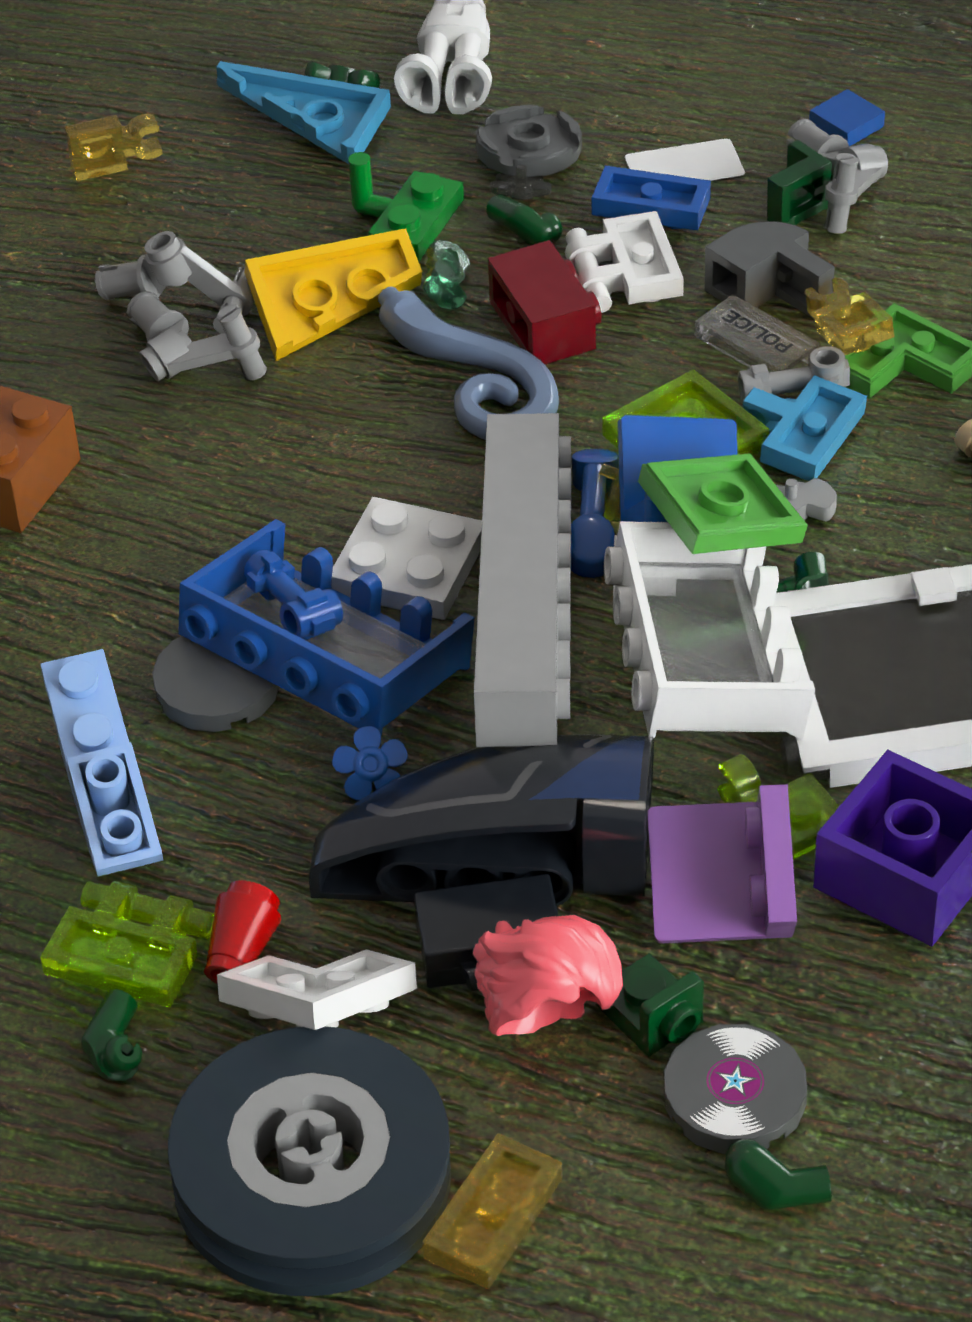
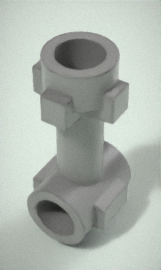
(825, 363)

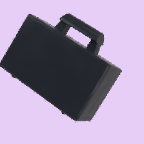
(456, 917)

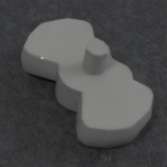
(811, 498)

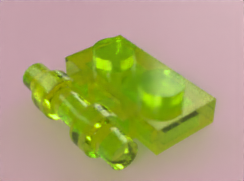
(113, 953)

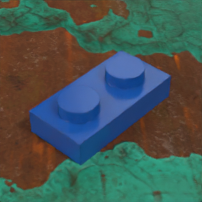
(676, 199)

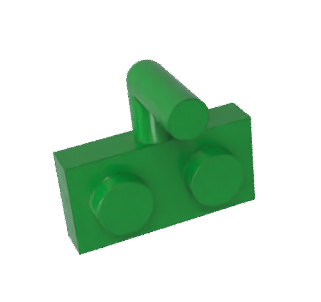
(420, 205)

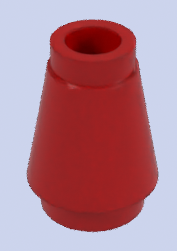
(241, 926)

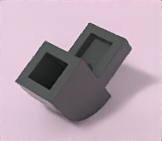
(764, 263)

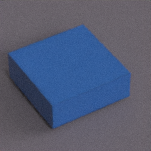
(848, 117)

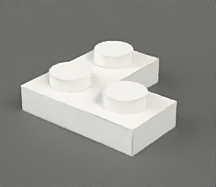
(317, 995)

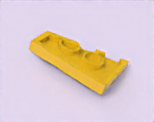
(327, 285)

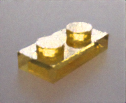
(492, 1211)

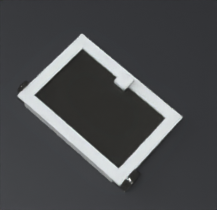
(885, 673)

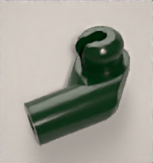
(524, 220)
(105, 1038)
(771, 1182)

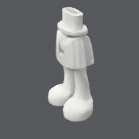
(450, 33)

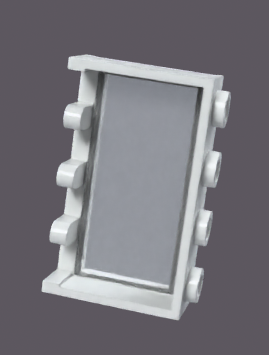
(704, 636)

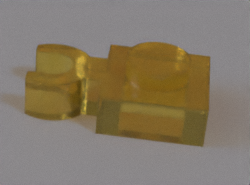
(103, 144)
(848, 321)

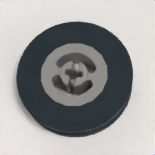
(316, 1223)

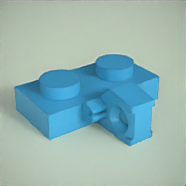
(808, 428)

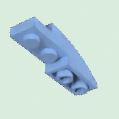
(100, 763)

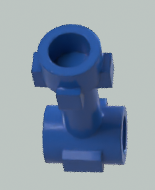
(301, 611)

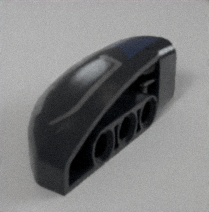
(495, 818)

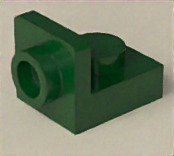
(799, 188)
(657, 1006)

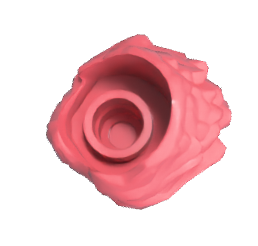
(545, 972)

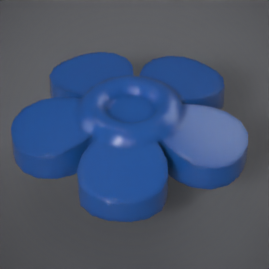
(369, 763)

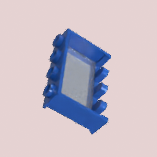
(358, 671)

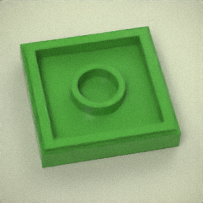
(722, 503)

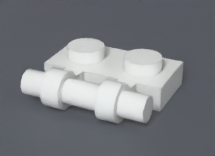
(640, 258)

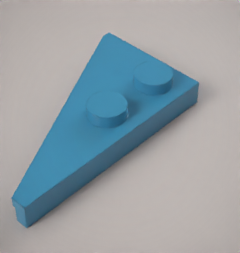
(324, 111)

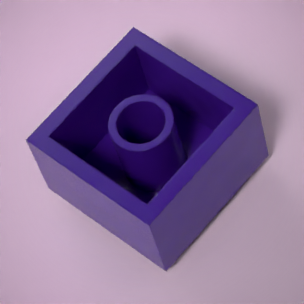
(900, 848)

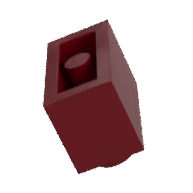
(543, 302)

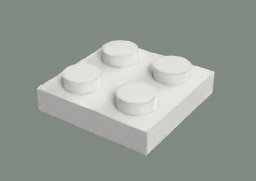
(411, 553)

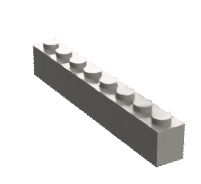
(524, 583)

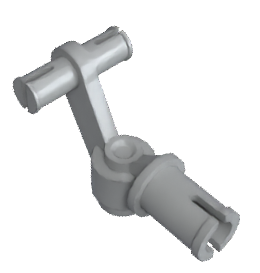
(852, 169)
(173, 264)
(172, 351)

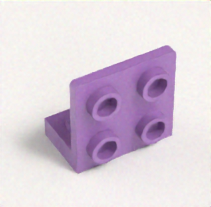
(723, 870)

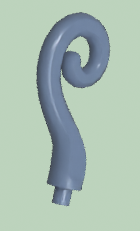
(433, 338)

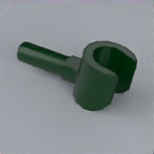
(808, 573)

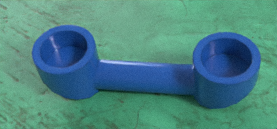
(591, 530)

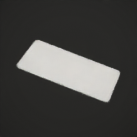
(699, 160)

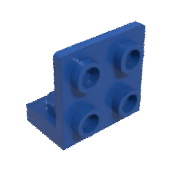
(664, 439)

